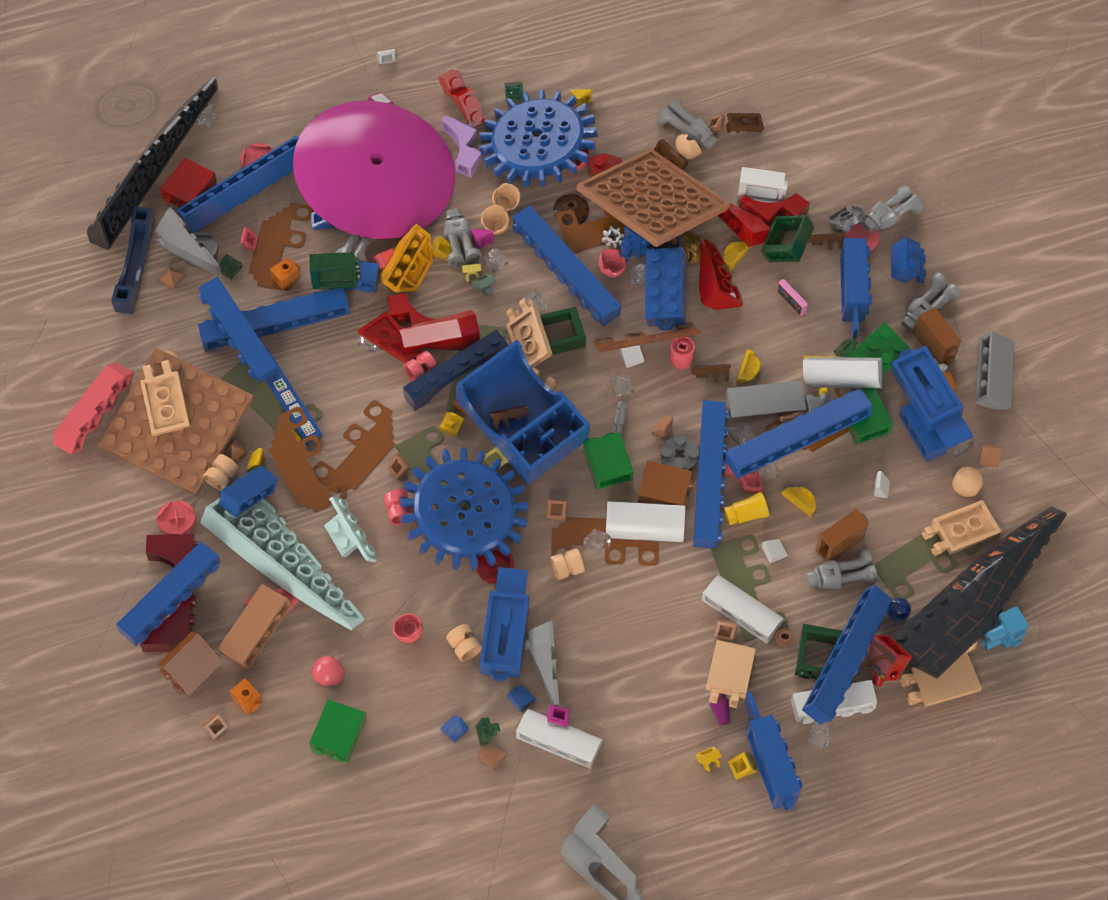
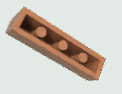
(254, 627)

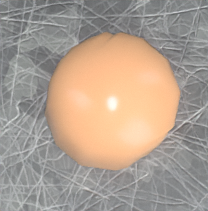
(686, 148)
(506, 196)
(495, 219)
(967, 481)

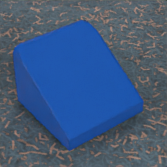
(318, 222)
(520, 697)

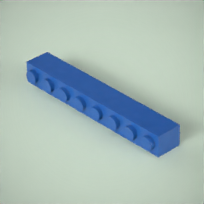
(238, 187)
(566, 266)
(282, 316)
(798, 433)
(710, 474)
(847, 655)

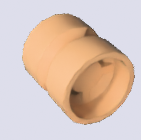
(222, 470)
(567, 564)
(464, 642)

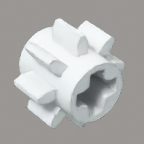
(616, 234)

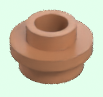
(781, 642)

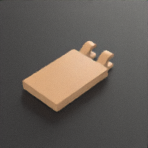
(529, 331)
(164, 400)
(962, 528)
(730, 671)
(953, 683)

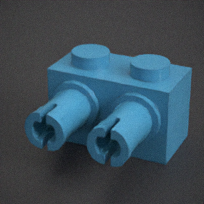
(1008, 630)

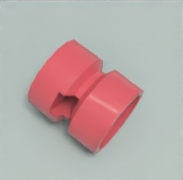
(682, 352)
(414, 367)
(392, 502)

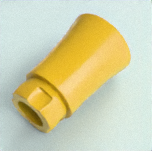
(747, 510)

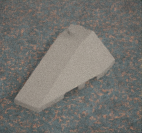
(178, 241)
(542, 653)

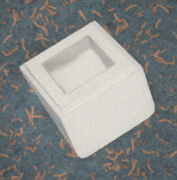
(386, 56)
(631, 356)
(881, 486)
(774, 550)

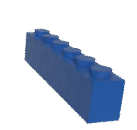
(238, 330)
(168, 594)

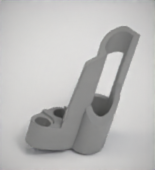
(587, 852)

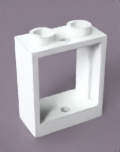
(762, 178)

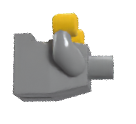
(819, 400)

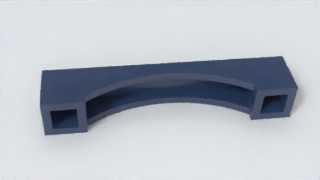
(127, 289)
(428, 385)

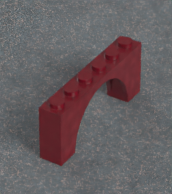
(171, 550)

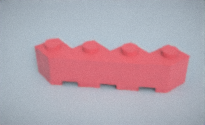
(89, 409)

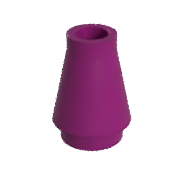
(721, 710)

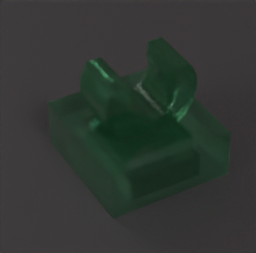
(514, 91)
(229, 266)
(845, 347)
(486, 730)

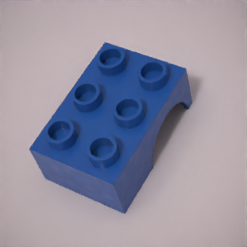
(530, 443)

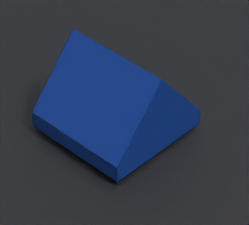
(454, 728)

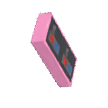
(792, 297)

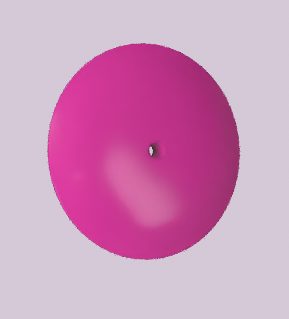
(379, 201)

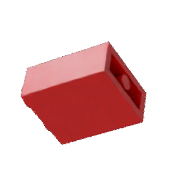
(187, 183)

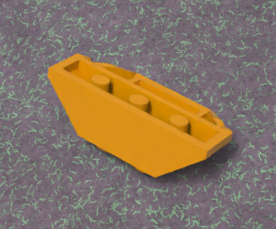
(409, 261)

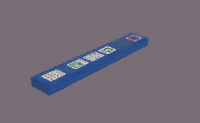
(288, 400)

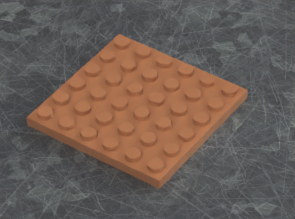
(653, 197)
(187, 453)

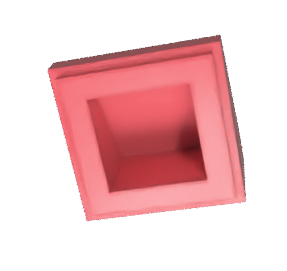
(382, 258)

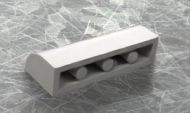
(995, 371)
(765, 399)

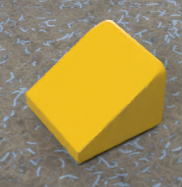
(582, 96)
(441, 248)
(256, 459)
(742, 765)

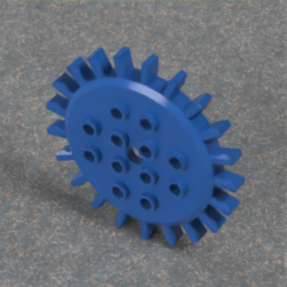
(556, 152)
(453, 537)

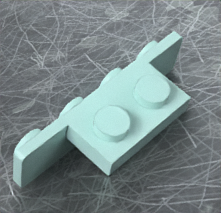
(346, 533)

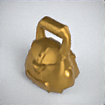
(691, 245)

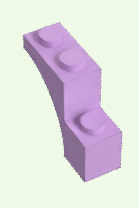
(465, 136)

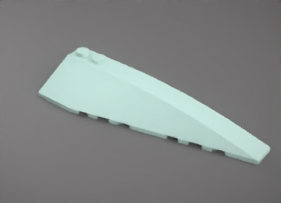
(275, 552)

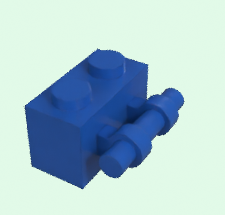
(634, 245)
(907, 261)

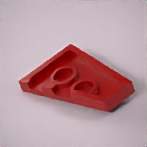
(385, 334)

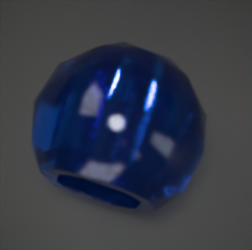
(899, 609)

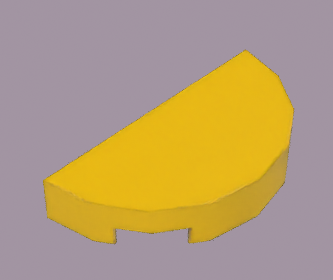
(734, 253)
(750, 367)
(801, 498)

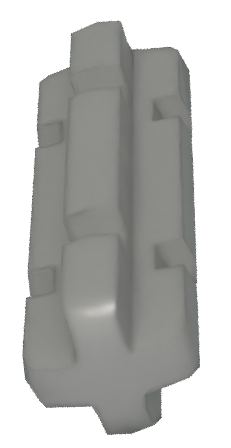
(619, 417)

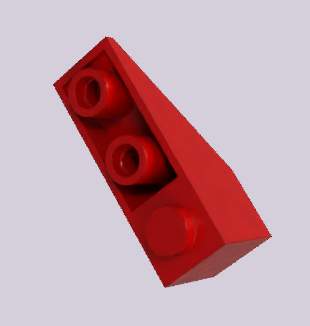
(745, 225)

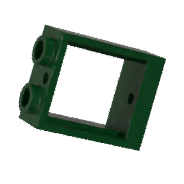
(772, 246)
(334, 270)
(571, 343)
(818, 634)

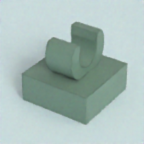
(484, 283)

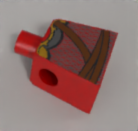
(886, 659)

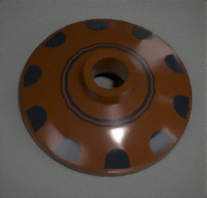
(579, 205)

